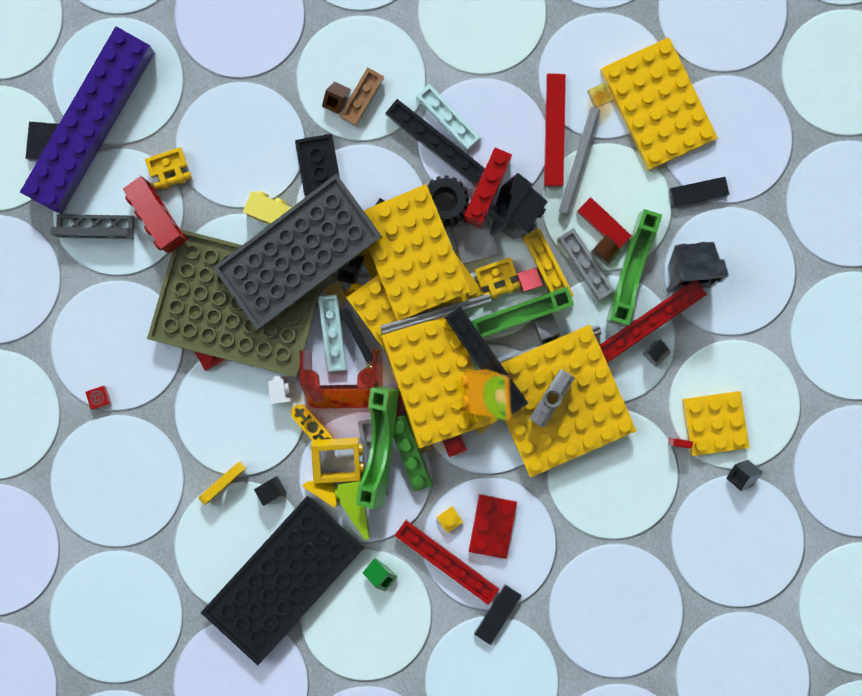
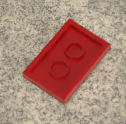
(492, 526)

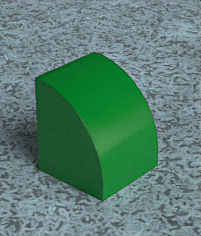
(379, 575)

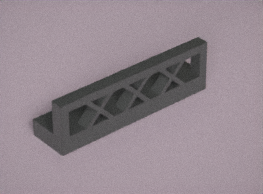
(94, 230)

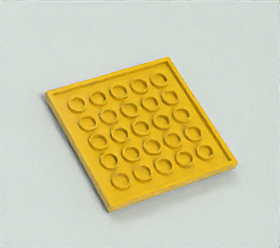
(589, 412)

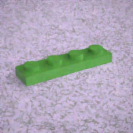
(410, 454)

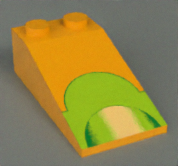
(486, 393)

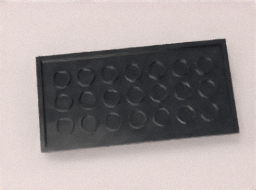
(282, 580)

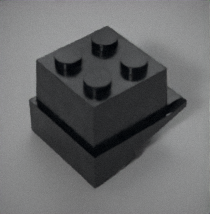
(517, 208)
(696, 262)

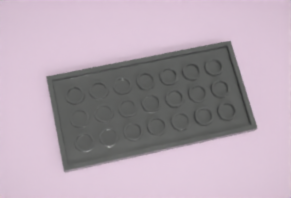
(297, 252)

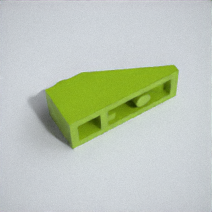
(347, 493)

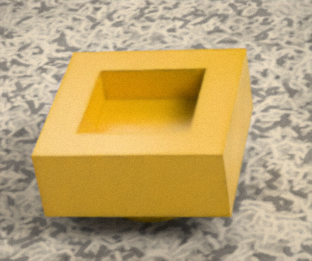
(449, 519)

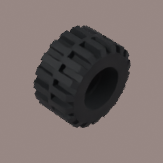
(458, 191)

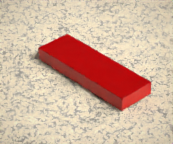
(603, 222)

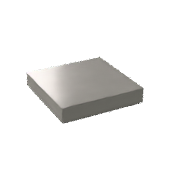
(474, 243)

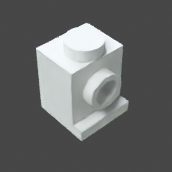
(279, 390)

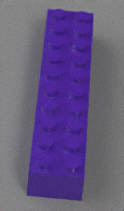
(88, 120)

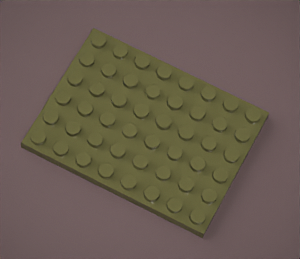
(204, 317)

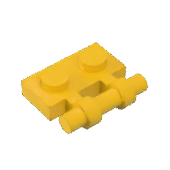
(166, 163)
(495, 273)

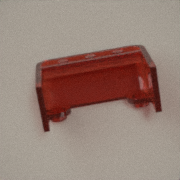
(340, 396)

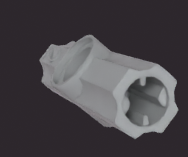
(559, 387)

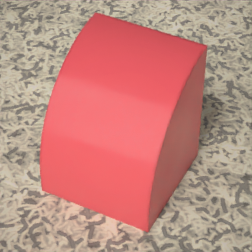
(529, 280)

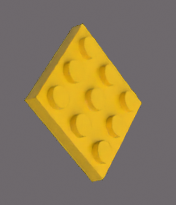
(715, 423)

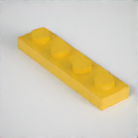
(545, 261)

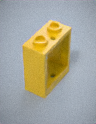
(336, 444)

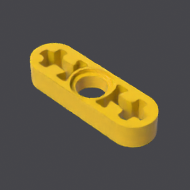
(306, 413)
(222, 483)

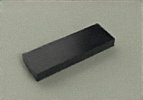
(699, 192)
(356, 334)
(497, 614)

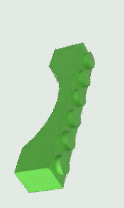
(638, 249)
(524, 312)
(383, 411)

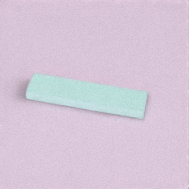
(448, 117)
(332, 333)

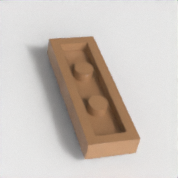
(361, 97)

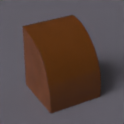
(336, 97)
(606, 250)

